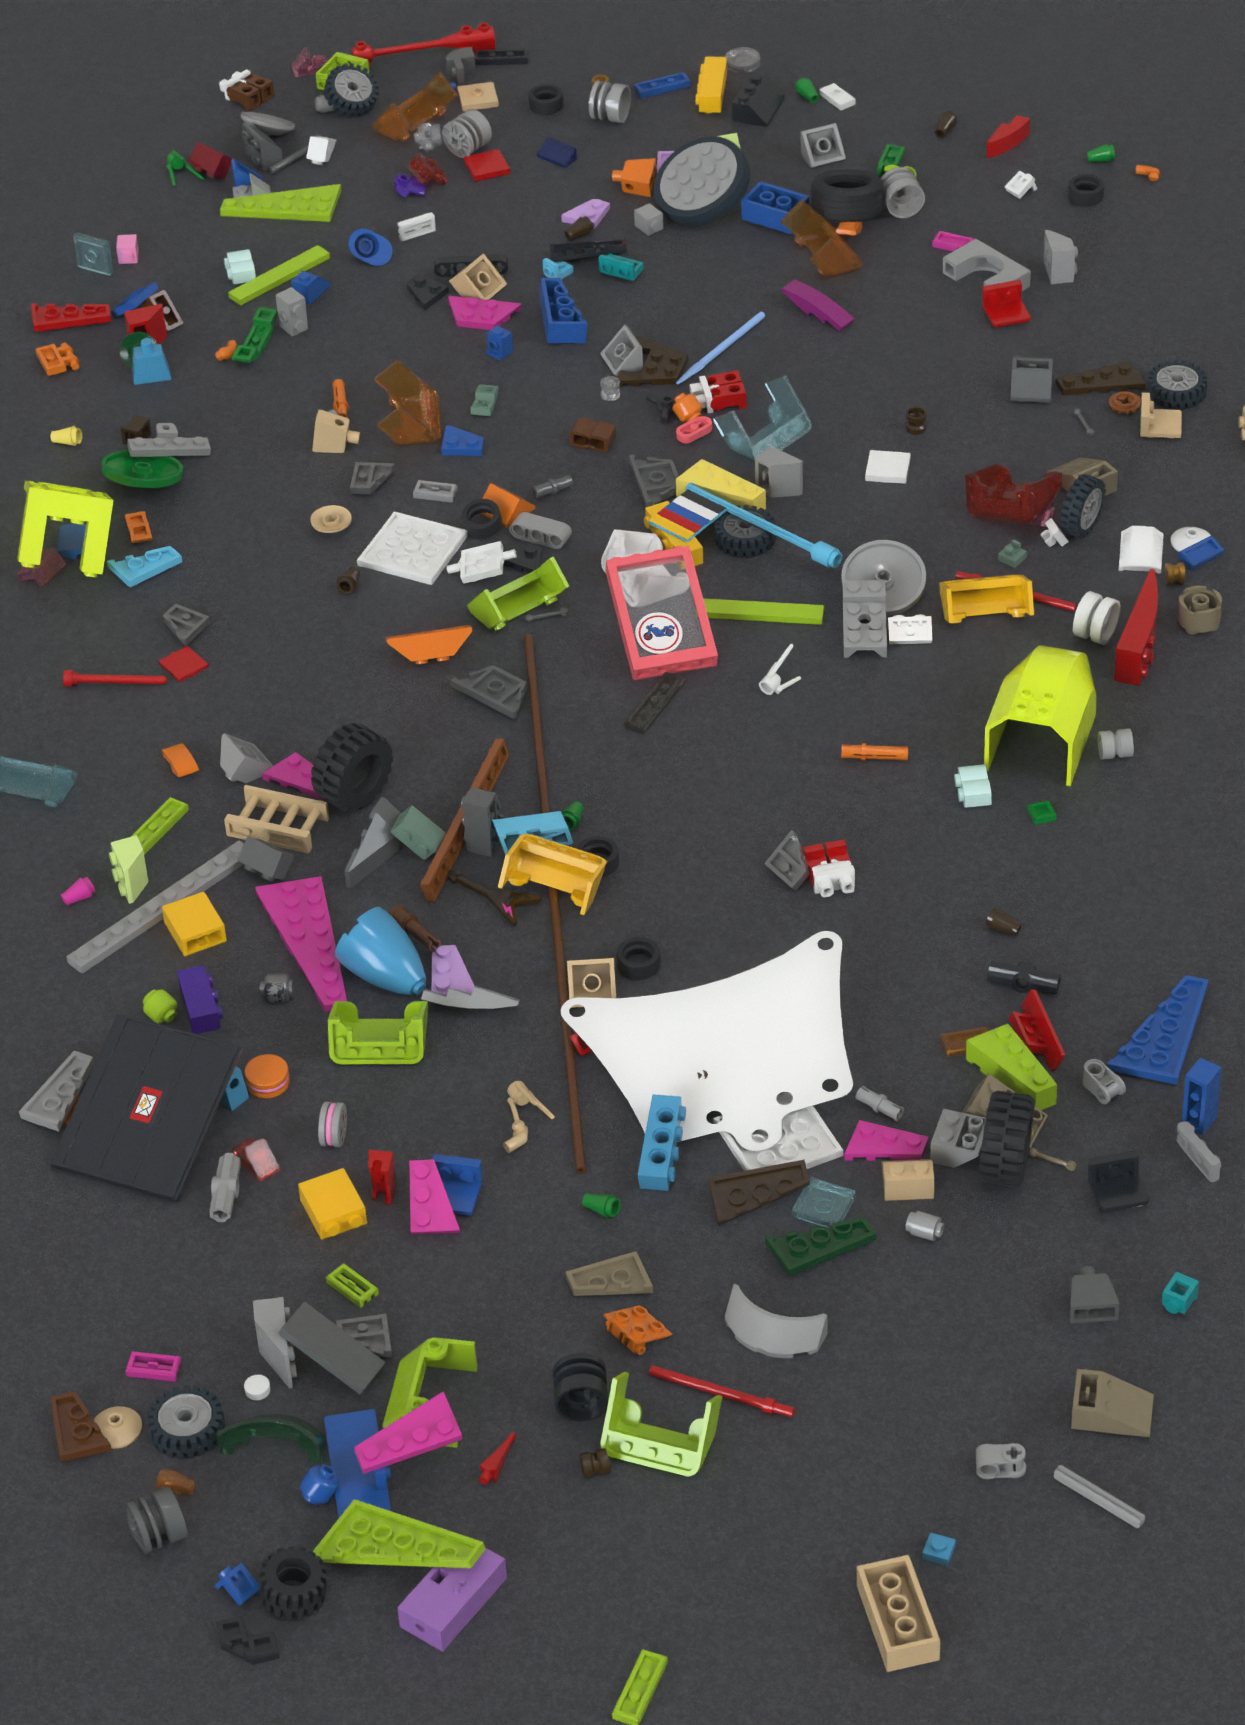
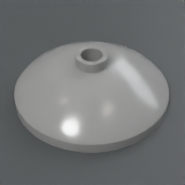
(267, 123)

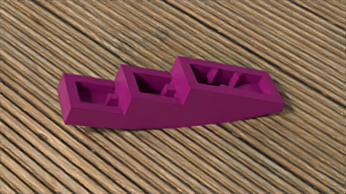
(815, 302)

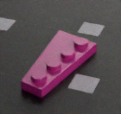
(415, 1433)

